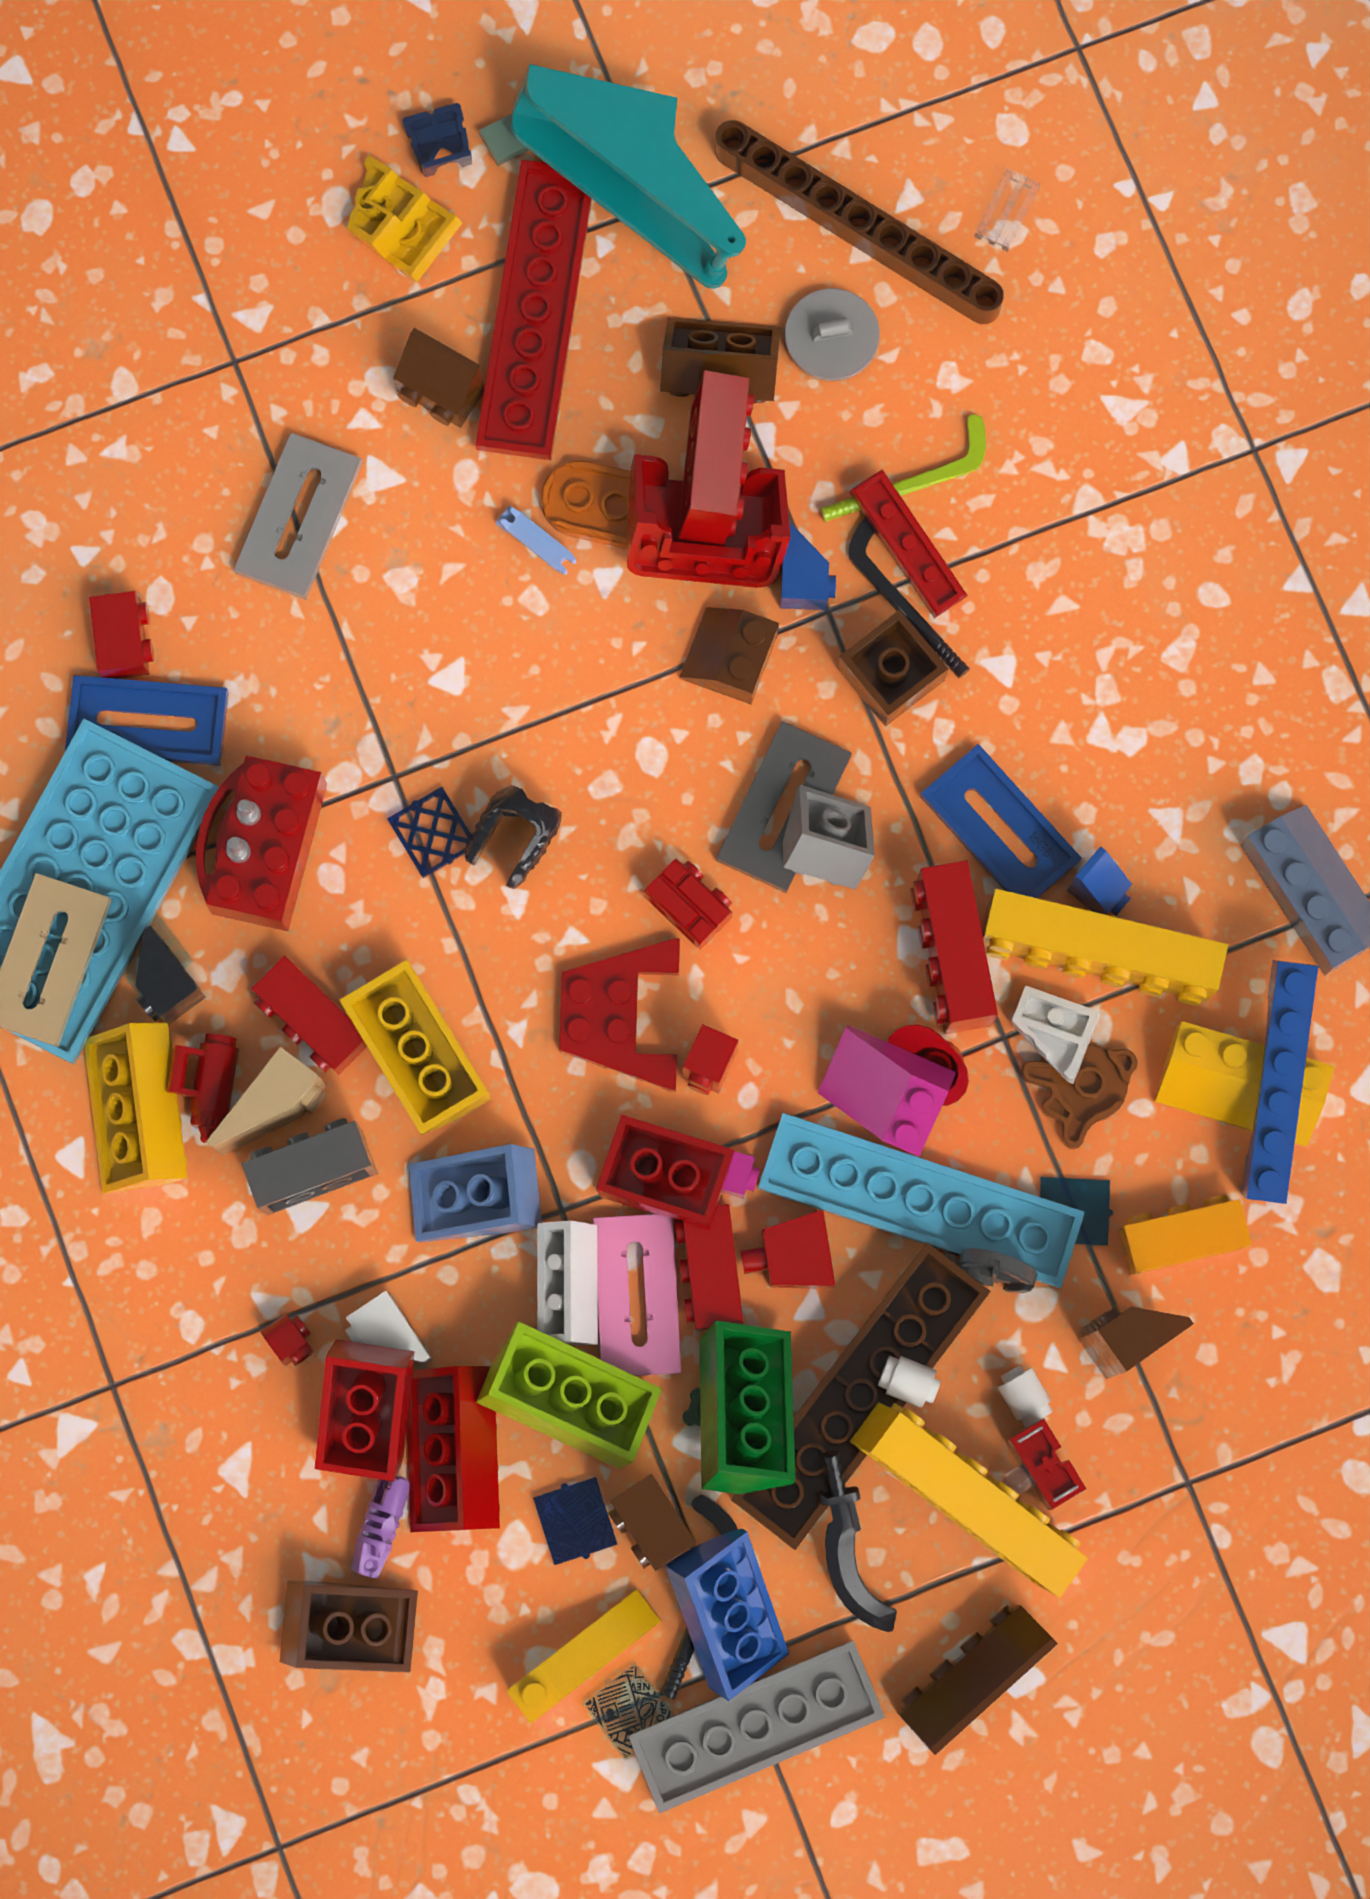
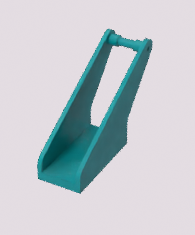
(625, 157)

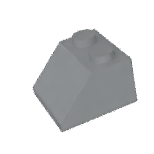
(828, 838)

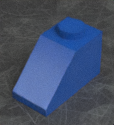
(805, 576)
(1101, 884)

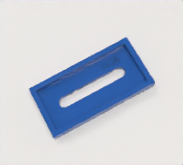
(197, 702)
(981, 773)

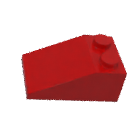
(664, 1171)

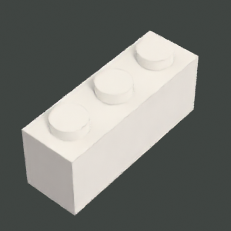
(567, 1282)

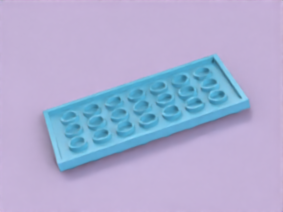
(113, 827)

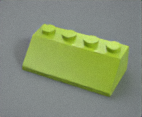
(569, 1396)

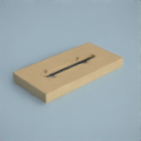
(85, 920)

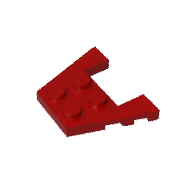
(601, 1013)

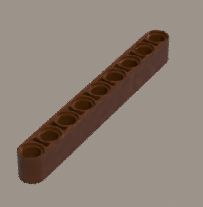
(865, 238)

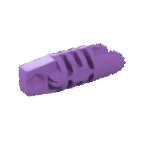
(380, 1526)

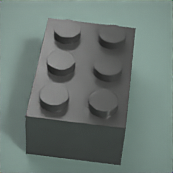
(309, 1166)

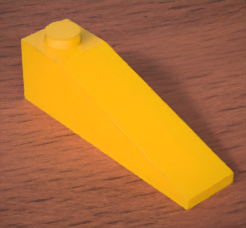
(583, 1656)

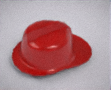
(933, 1047)

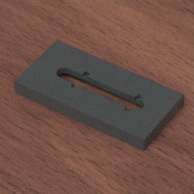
(787, 748)

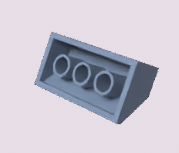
(1312, 887)

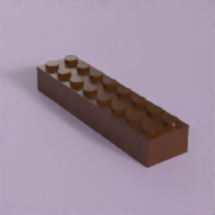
(912, 1321)

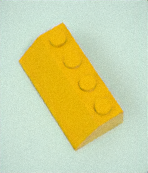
(415, 1048)
(1221, 1079)
(132, 1112)

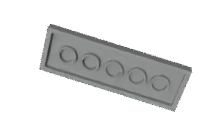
(756, 1727)

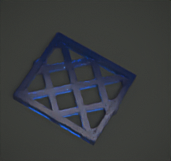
(416, 806)

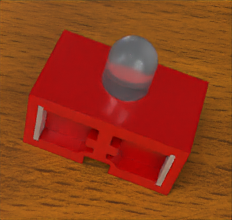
(1041, 1467)

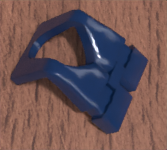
(438, 131)

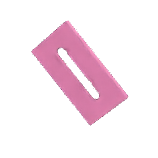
(656, 1237)

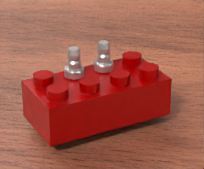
(260, 841)

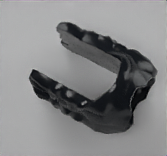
(514, 803)

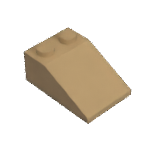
(273, 1100)

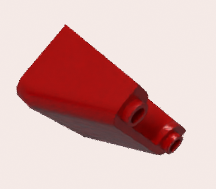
(745, 560)

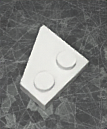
(1055, 1029)

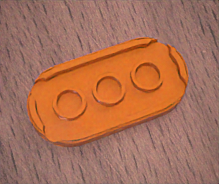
(588, 502)

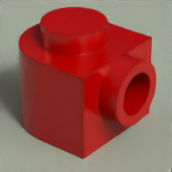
(288, 1339)

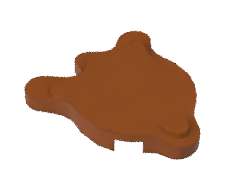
(1093, 1097)

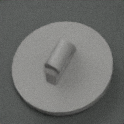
(832, 334)

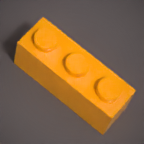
(1185, 1235)

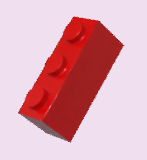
(309, 1016)
(710, 1270)

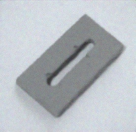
(298, 571)

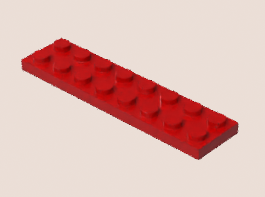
(534, 314)

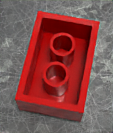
(364, 1410)

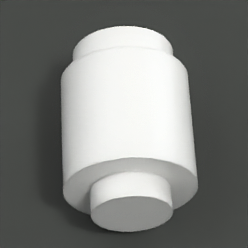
(909, 1381)
(1025, 1395)

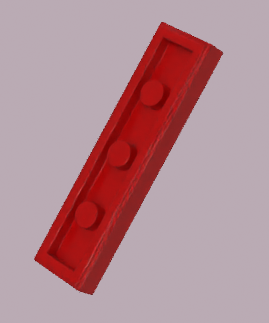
(908, 543)

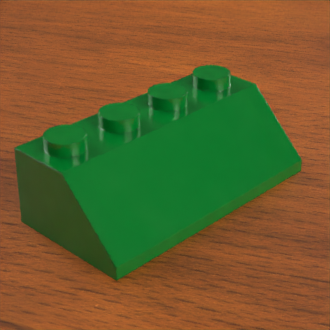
(746, 1408)

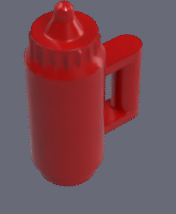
(212, 1080)

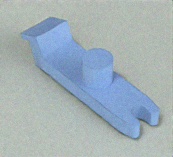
(535, 539)

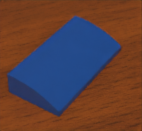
(727, 1612)

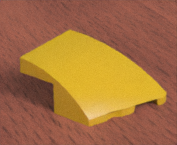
(399, 221)

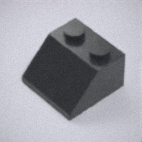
(163, 981)

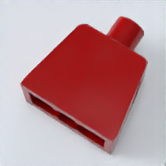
(794, 1254)

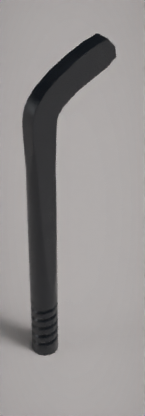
(871, 572)
(684, 1653)

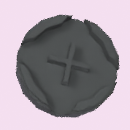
(993, 1267)

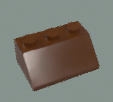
(721, 348)

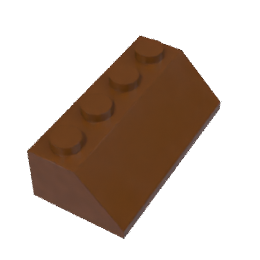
(1126, 1338)
(976, 1677)

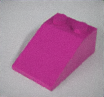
(886, 1089)

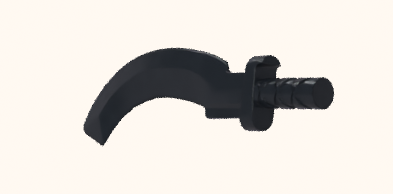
(841, 1550)

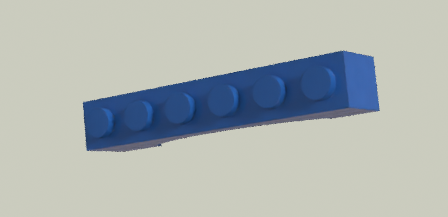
(1281, 1082)

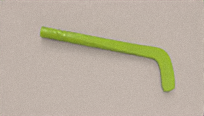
(955, 469)

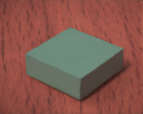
(501, 141)

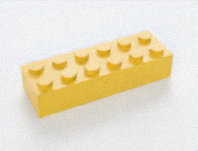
(1103, 947)
(973, 1502)

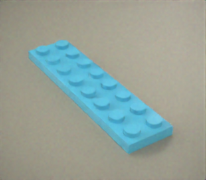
(918, 1198)

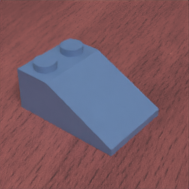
(475, 1194)

